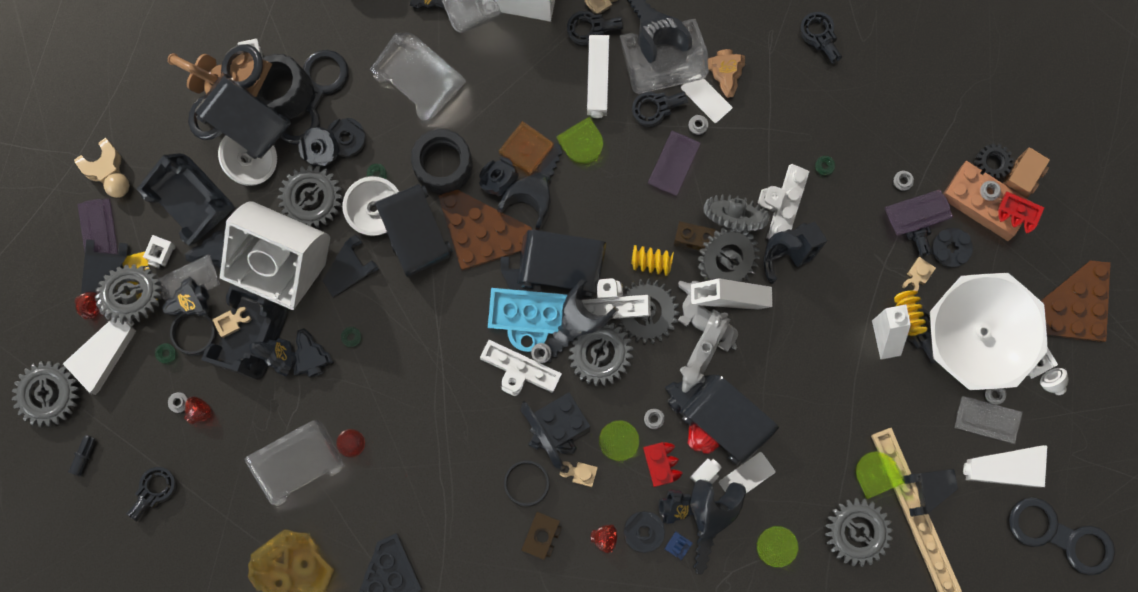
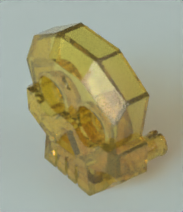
(296, 548)

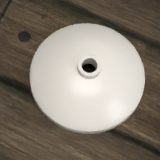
(248, 173)
(360, 199)

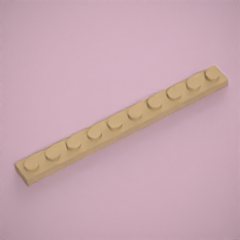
(920, 525)

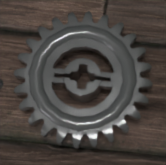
(323, 183)
(736, 211)
(744, 260)
(133, 304)
(651, 330)
(594, 371)
(47, 412)
(874, 546)

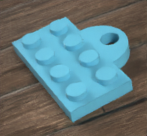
(525, 314)

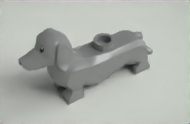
(699, 318)
(704, 351)

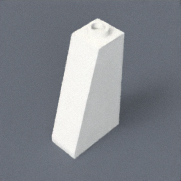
(598, 75)
(731, 294)
(891, 331)
(99, 355)
(1016, 467)

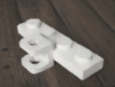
(784, 200)
(628, 306)
(519, 369)

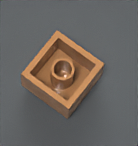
(1027, 172)

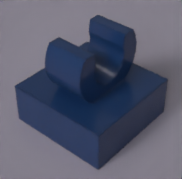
(678, 545)

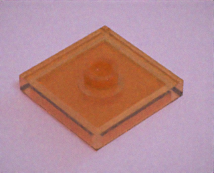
(526, 148)

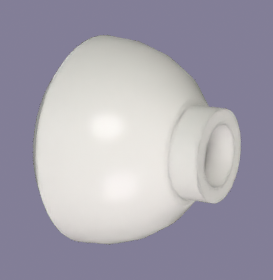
(1055, 381)

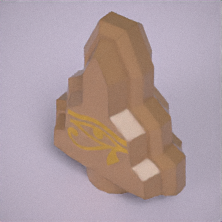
(727, 69)

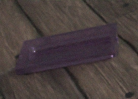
(674, 163)
(919, 212)
(98, 225)

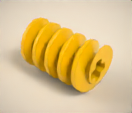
(651, 260)
(907, 298)

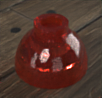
(86, 305)
(196, 410)
(350, 443)
(605, 538)

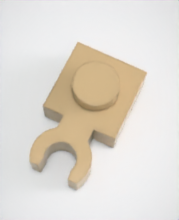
(599, 6)
(920, 273)
(228, 323)
(583, 473)

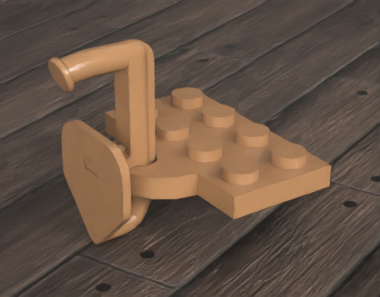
(206, 71)

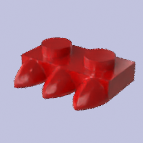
(1020, 211)
(660, 464)

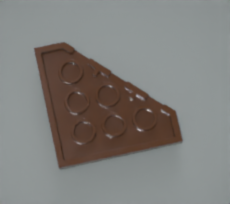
(479, 230)
(1080, 304)

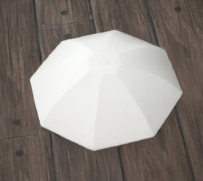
(988, 331)

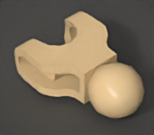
(106, 170)

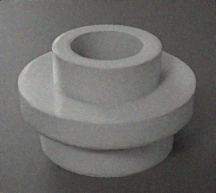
(698, 130)
(907, 176)
(992, 185)
(535, 353)
(1001, 396)
(171, 402)
(654, 412)

